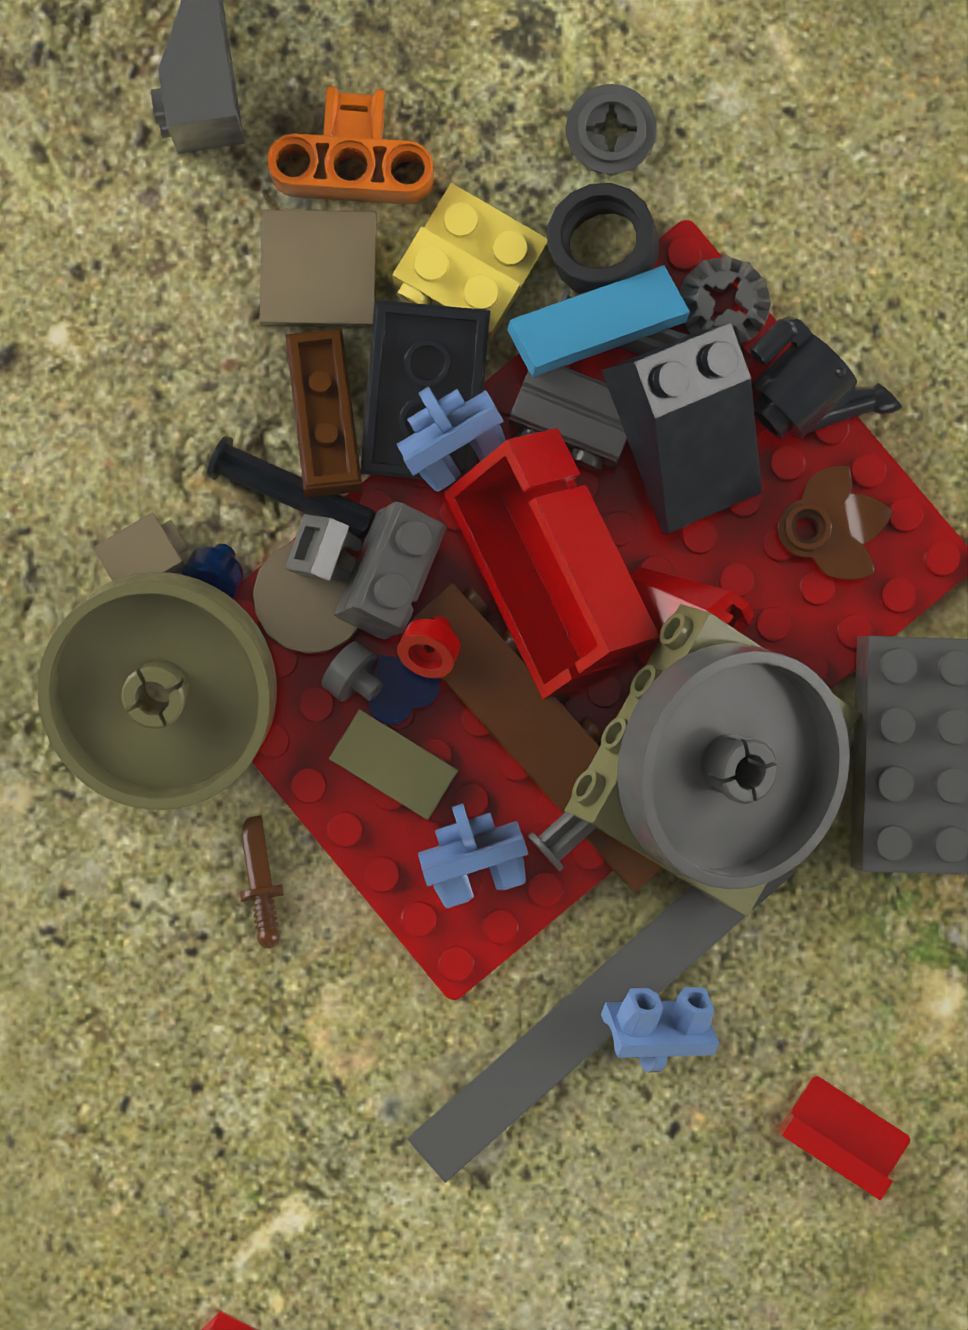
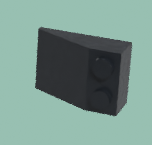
(690, 425)

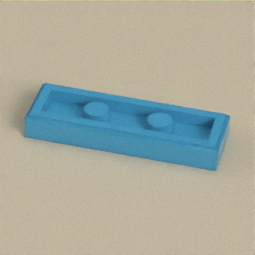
(598, 321)

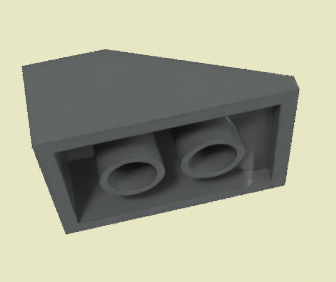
(198, 81)

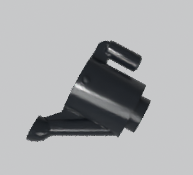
(808, 384)

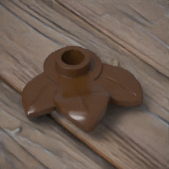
(841, 522)

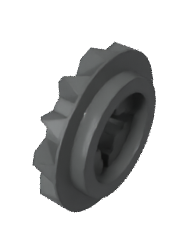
(630, 112)
(718, 275)

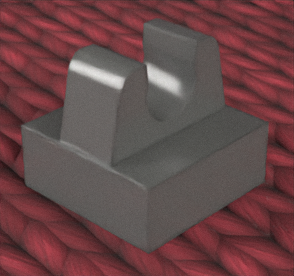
(318, 548)

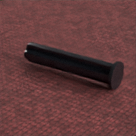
(285, 487)

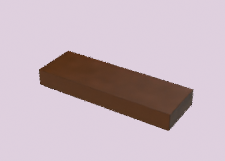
(323, 413)

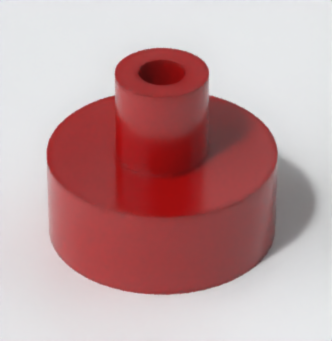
(429, 647)

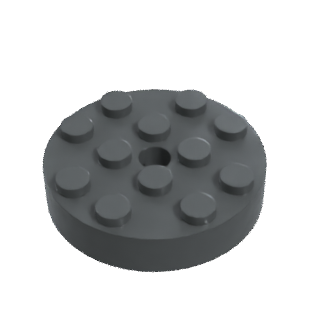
(733, 765)

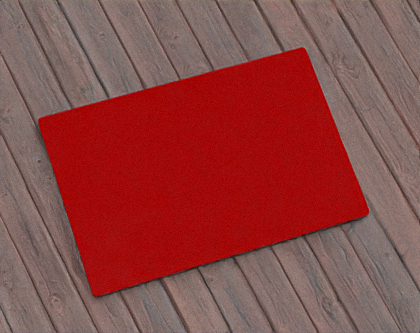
(735, 549)

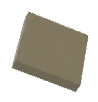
(318, 268)

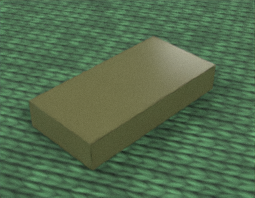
(393, 764)

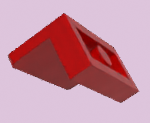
(845, 1136)

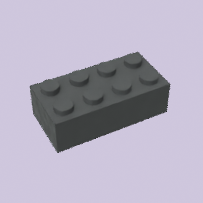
(910, 756)

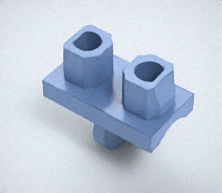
(445, 428)
(469, 848)
(661, 1029)

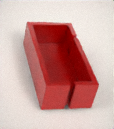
(550, 563)

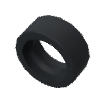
(588, 203)

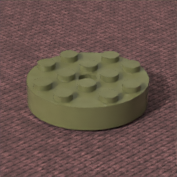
(169, 634)

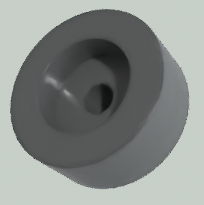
(352, 673)

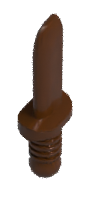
(260, 882)

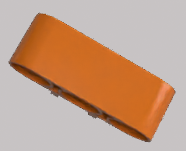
(351, 131)

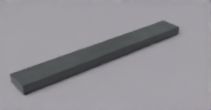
(572, 1030)

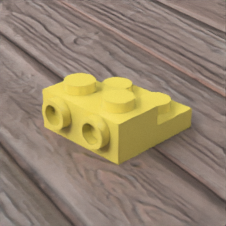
(469, 258)

